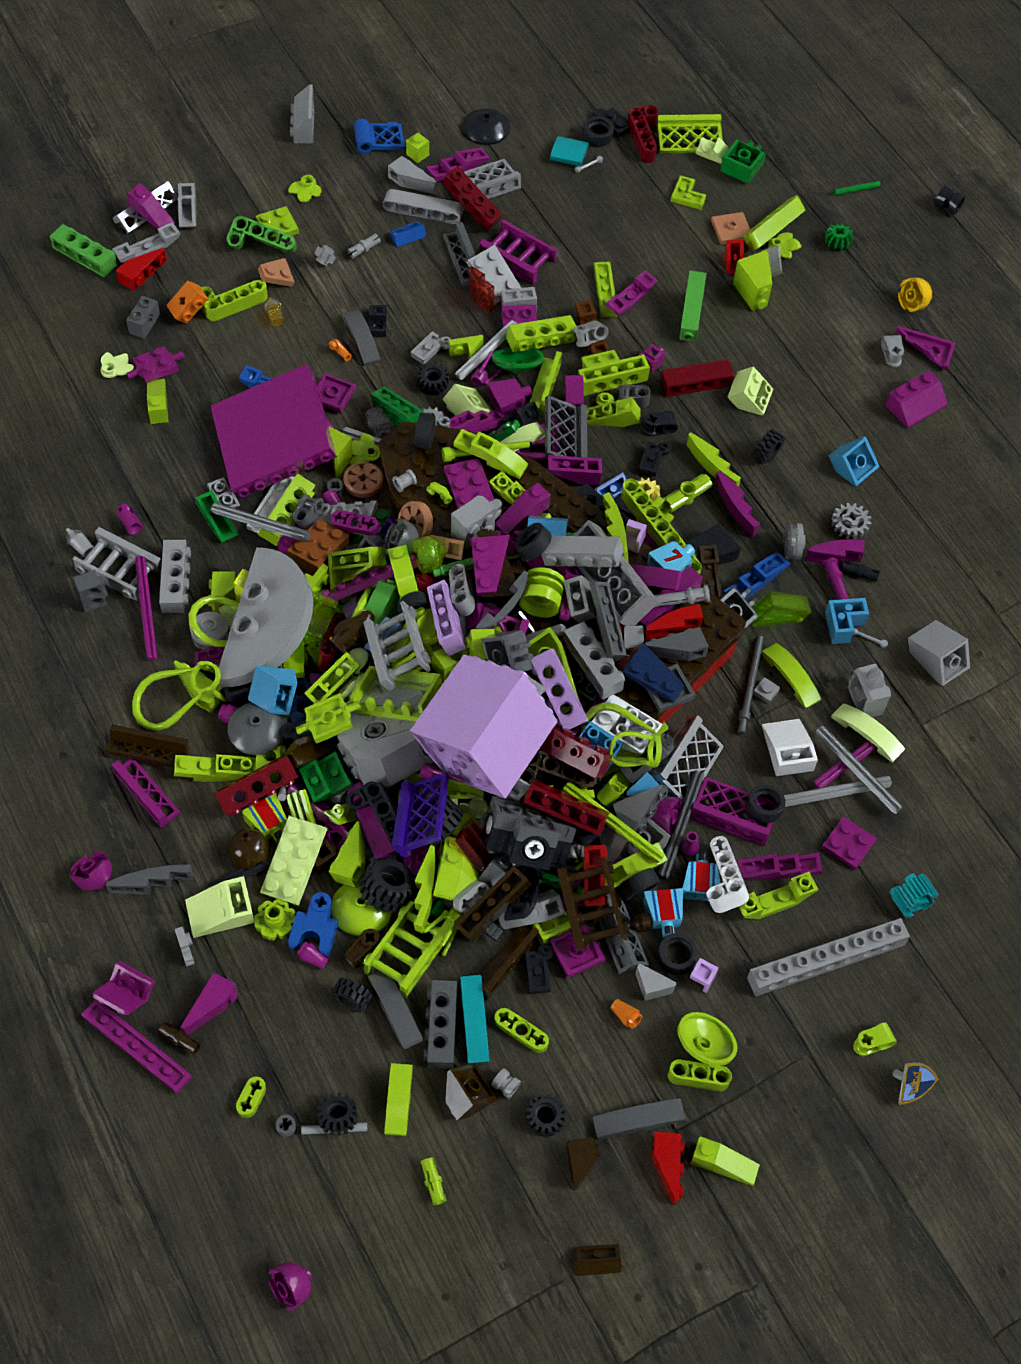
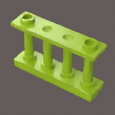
(417, 966)

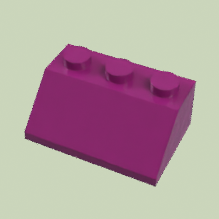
(917, 399)

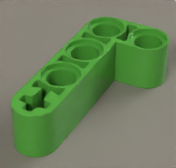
(263, 237)

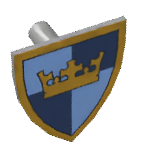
(916, 1081)

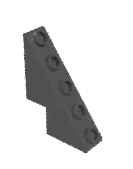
(634, 813)

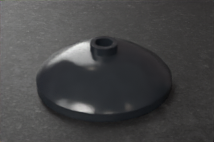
(486, 126)

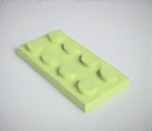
(293, 860)

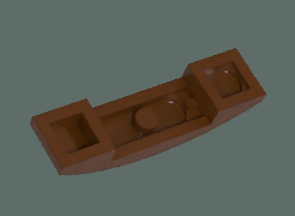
(586, 314)

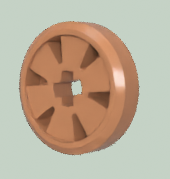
(353, 479)
(421, 513)

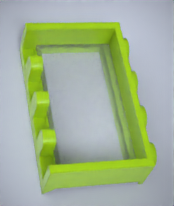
(406, 702)

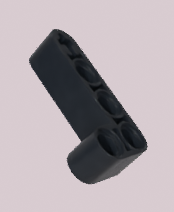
(375, 802)

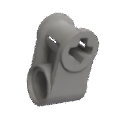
(587, 334)
(892, 349)

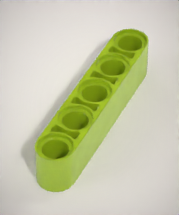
(773, 223)

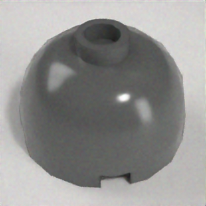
(400, 535)

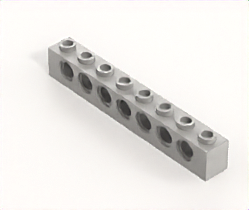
(828, 957)

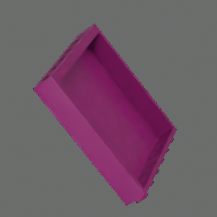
(273, 431)

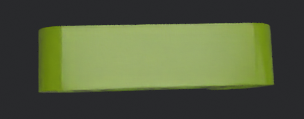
(233, 300)

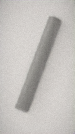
(315, 1129)

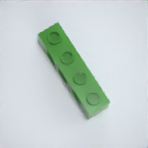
(83, 250)

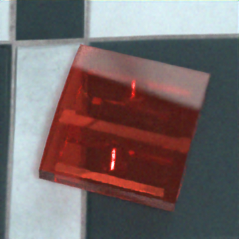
(481, 290)
(473, 845)

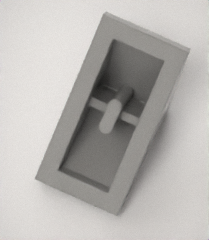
(652, 983)

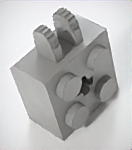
(474, 517)
(869, 690)

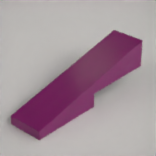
(688, 579)

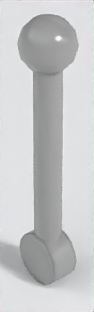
(599, 159)
(883, 643)

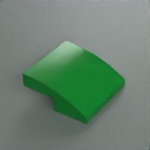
(326, 777)

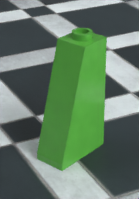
(692, 306)

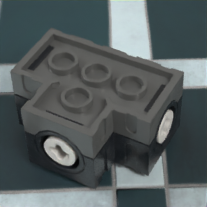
(526, 834)

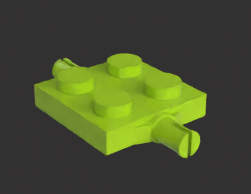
(328, 718)

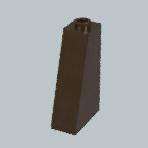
(506, 578)

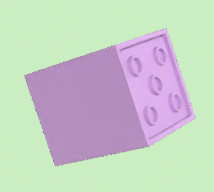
(484, 725)

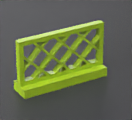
(688, 123)

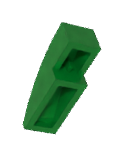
(219, 524)

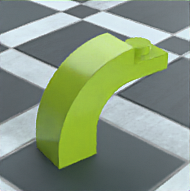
(403, 571)

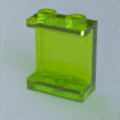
(322, 615)

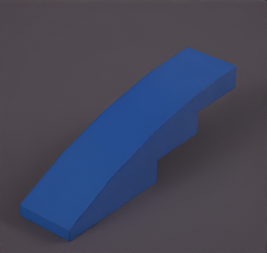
(761, 574)

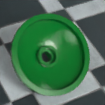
(517, 361)

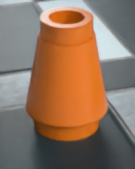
(627, 1014)

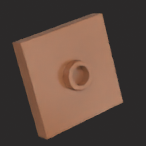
(730, 226)

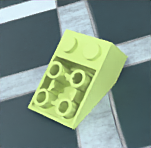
(220, 908)

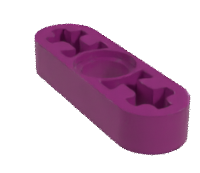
(349, 517)

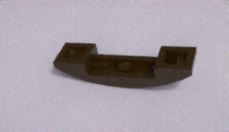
(709, 559)

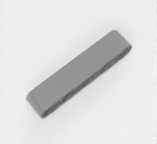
(423, 206)

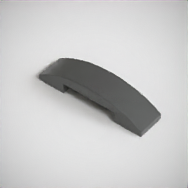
(362, 336)
(517, 589)

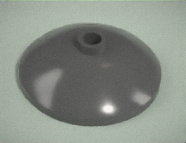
(255, 737)

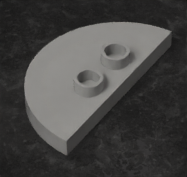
(269, 617)

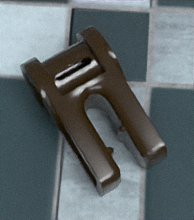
(360, 948)

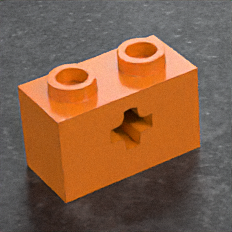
(187, 302)

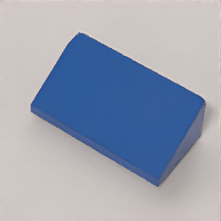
(407, 233)
(613, 486)

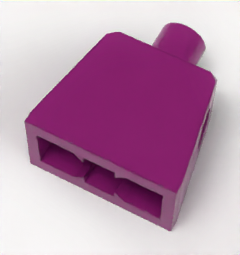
(508, 395)

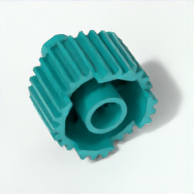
(914, 894)

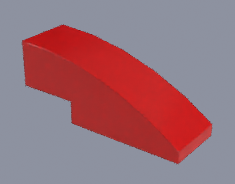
(675, 622)
(592, 859)

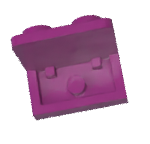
(125, 990)

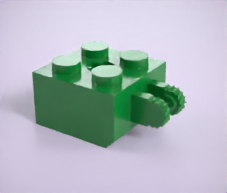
(742, 160)

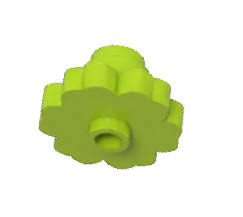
(274, 919)

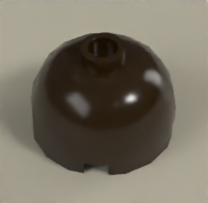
(249, 848)

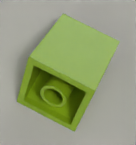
(754, 280)

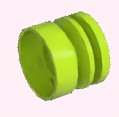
(542, 592)

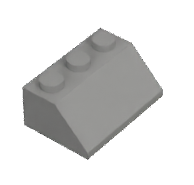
(303, 116)

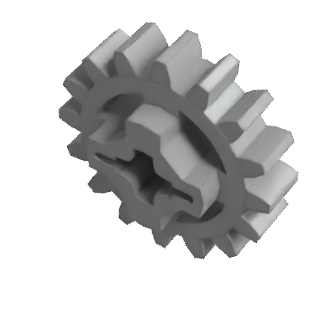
(851, 521)

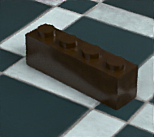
(493, 904)

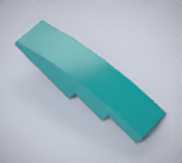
(474, 1019)

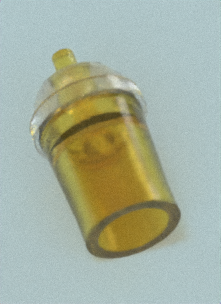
(274, 312)

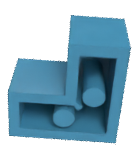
(843, 615)

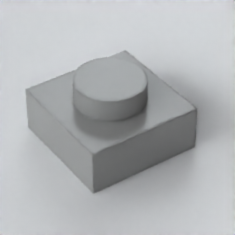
(766, 690)

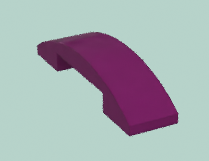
(632, 294)

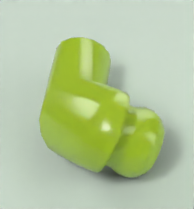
(441, 490)

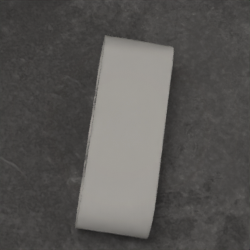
(461, 589)

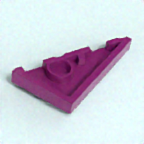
(934, 348)

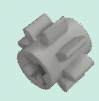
(325, 255)

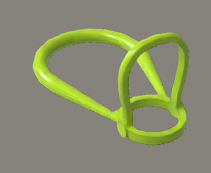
(193, 622)
(168, 673)

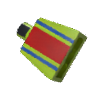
(266, 817)

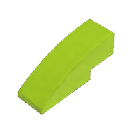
(398, 1099)

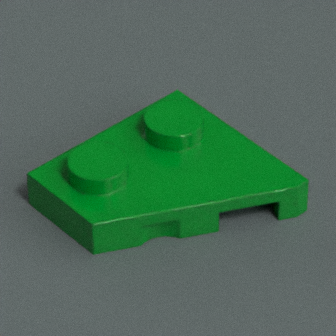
(505, 430)

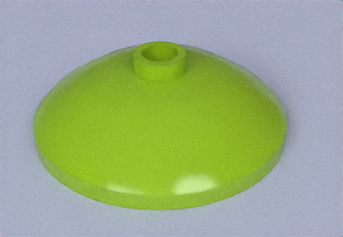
(356, 917)
(707, 1039)

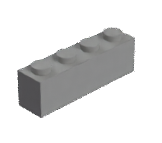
(583, 551)

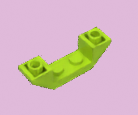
(779, 899)

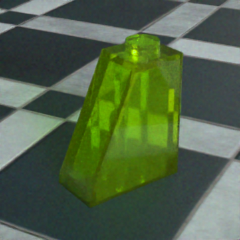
(781, 609)

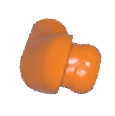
(336, 345)

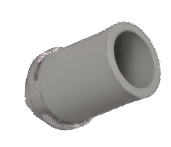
(79, 542)

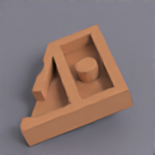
(276, 273)

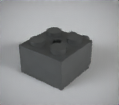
(737, 602)
(508, 649)

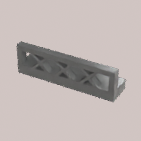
(466, 248)
(607, 620)
(623, 951)

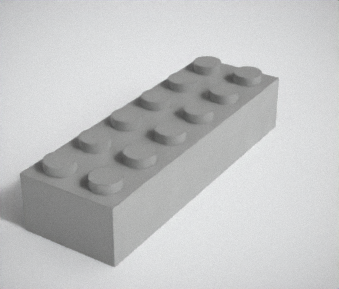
(629, 592)

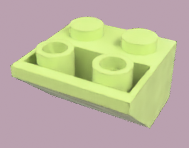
(750, 391)

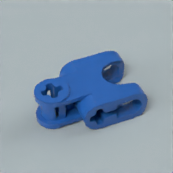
(315, 924)

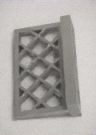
(499, 184)
(686, 735)

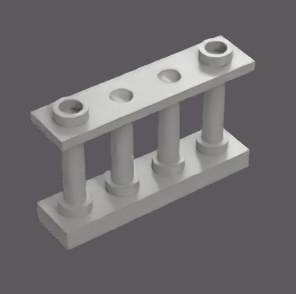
(119, 548)
(378, 646)

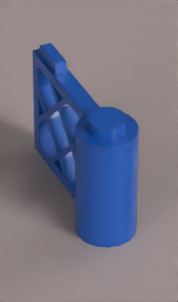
(367, 137)

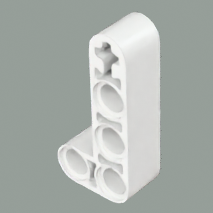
(733, 889)

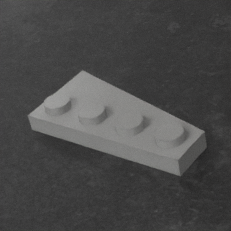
(358, 507)

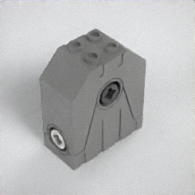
(381, 749)

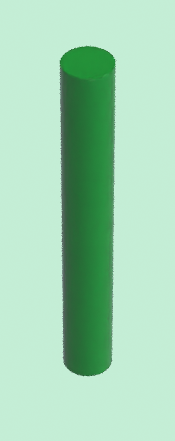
(855, 188)

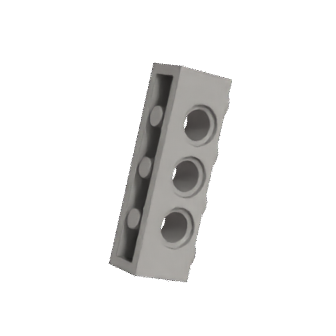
(176, 601)
(604, 684)

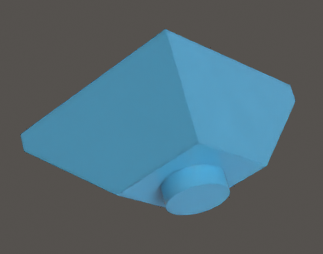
(854, 460)

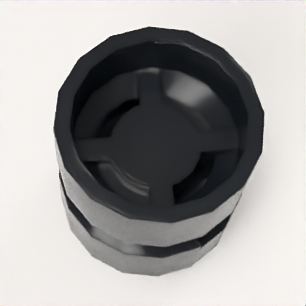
(948, 199)

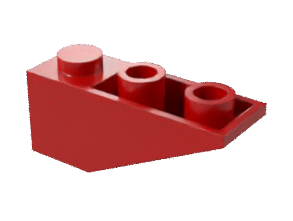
(139, 269)
(666, 1158)

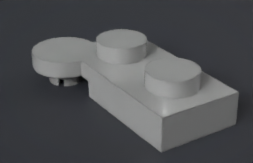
(429, 347)

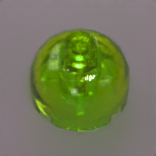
(429, 553)

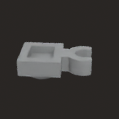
(184, 941)

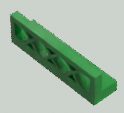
(395, 406)

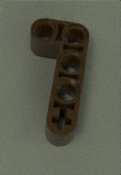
(557, 771)

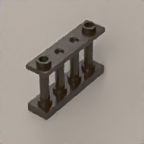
(577, 919)

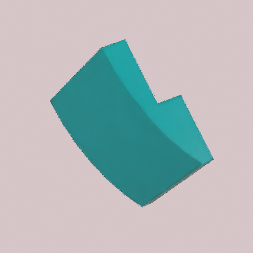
(569, 151)

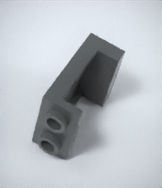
(637, 772)

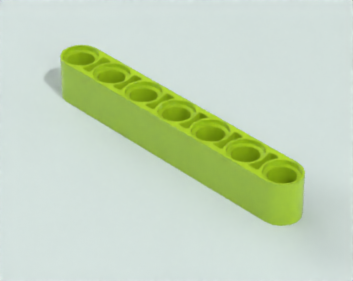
(644, 509)

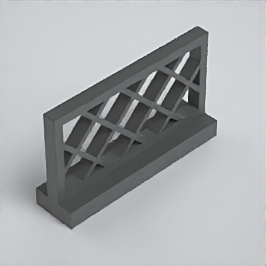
(577, 421)

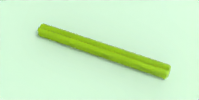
(617, 825)

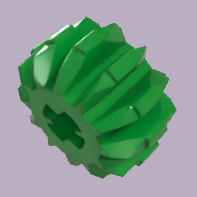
(838, 237)

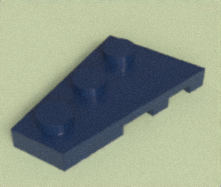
(653, 674)

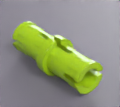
(433, 1181)

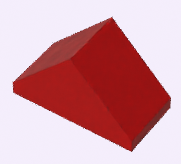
(733, 252)

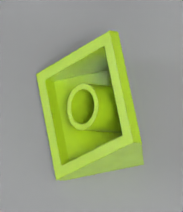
(343, 449)

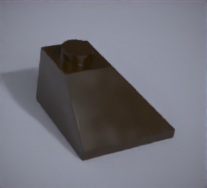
(467, 1091)

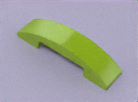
(794, 674)

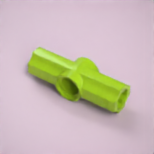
(687, 492)

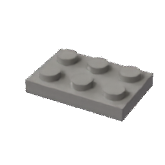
(495, 271)

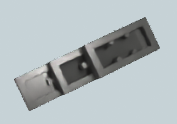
(142, 881)
(395, 1009)
(639, 1118)

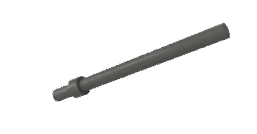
(744, 714)

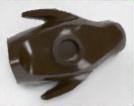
(351, 631)

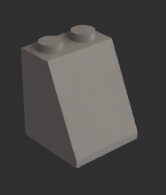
(940, 651)

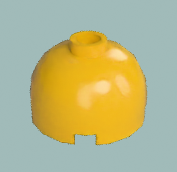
(914, 294)

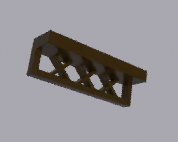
(148, 742)
(306, 750)
(507, 959)

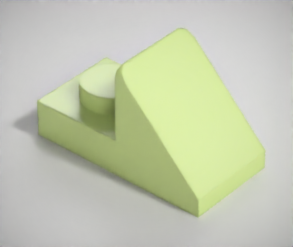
(712, 150)

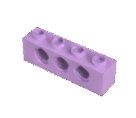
(446, 618)
(550, 659)

